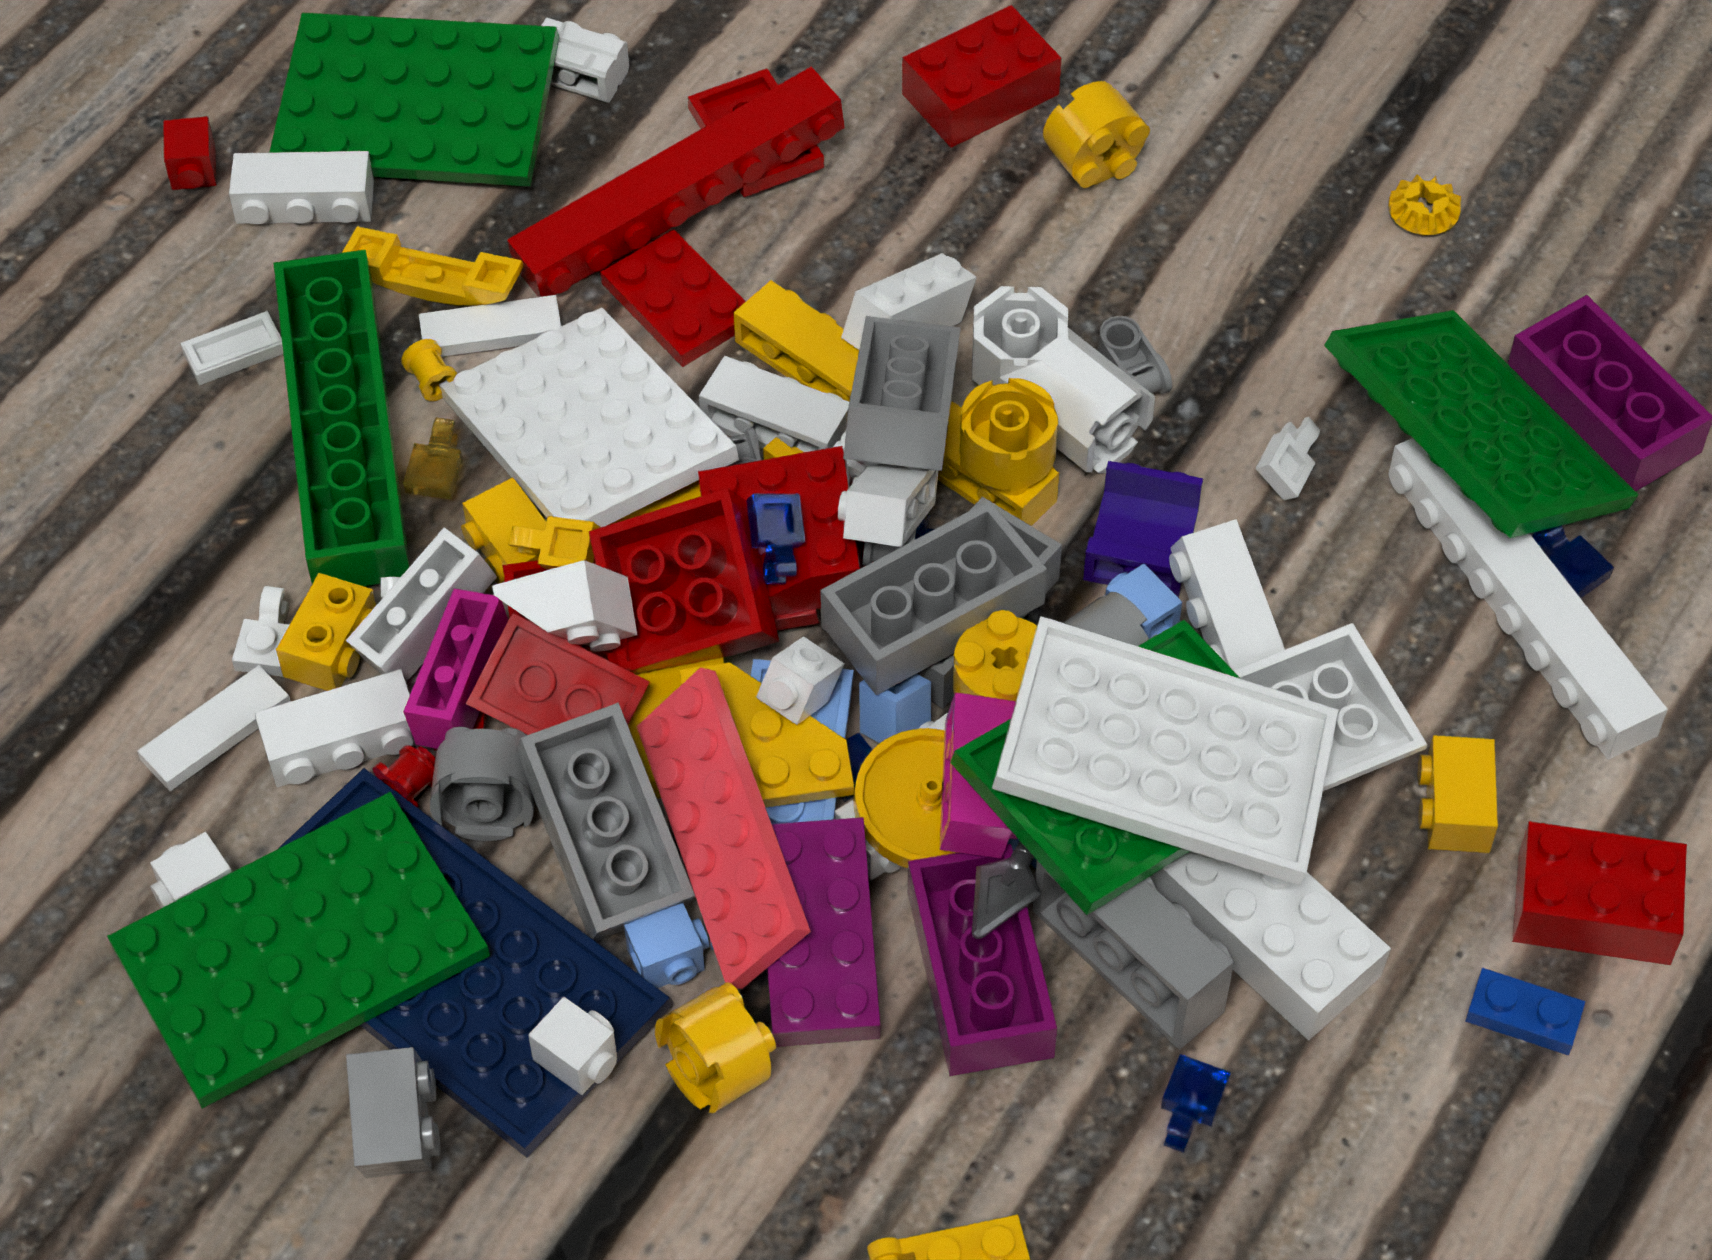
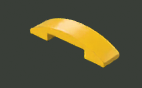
(434, 275)

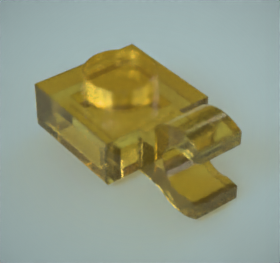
(435, 466)

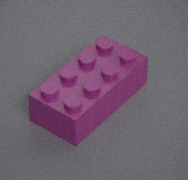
(1611, 392)
(828, 979)
(983, 990)

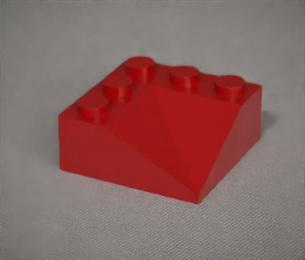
(819, 480)
(690, 582)

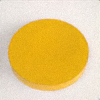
(902, 795)

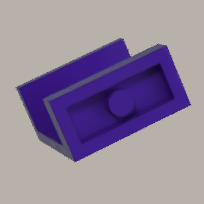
(1140, 521)

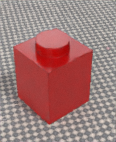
(189, 153)

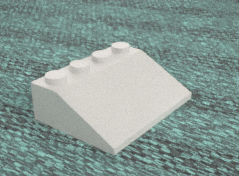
(1344, 675)

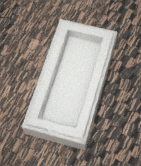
(233, 348)

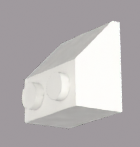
(576, 603)

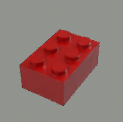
(981, 76)
(1600, 893)

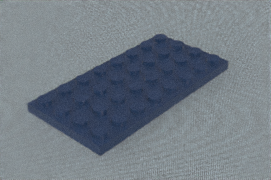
(480, 1019)

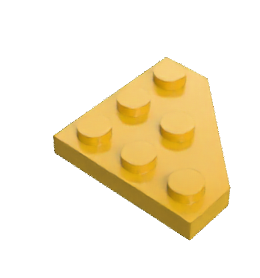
(786, 758)

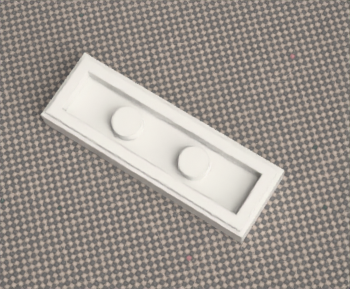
(490, 325)
(211, 728)

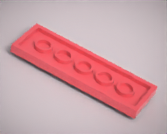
(722, 829)

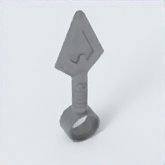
(1002, 890)

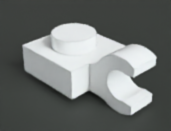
(1286, 459)
(261, 637)

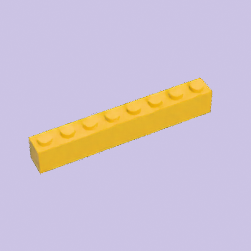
(810, 350)

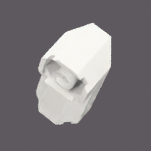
(1092, 396)

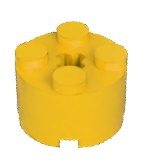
(1096, 134)
(1008, 434)
(993, 656)
(715, 1048)

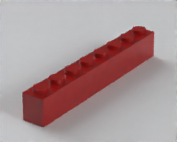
(677, 183)

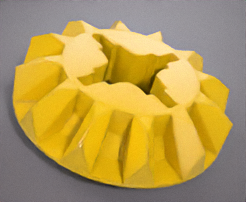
(1415, 216)

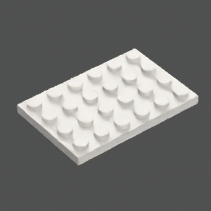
(588, 422)
(1168, 750)

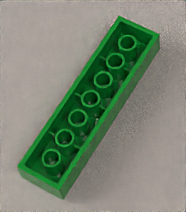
(340, 419)

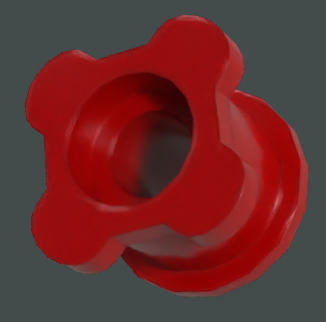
(409, 773)

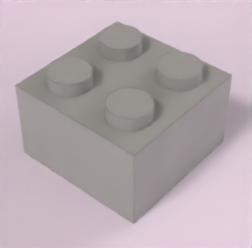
(391, 1112)

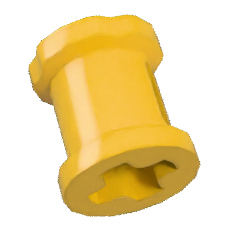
(425, 362)

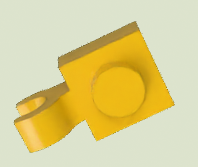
(559, 544)

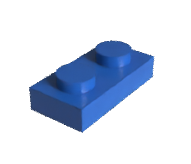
(1525, 1011)

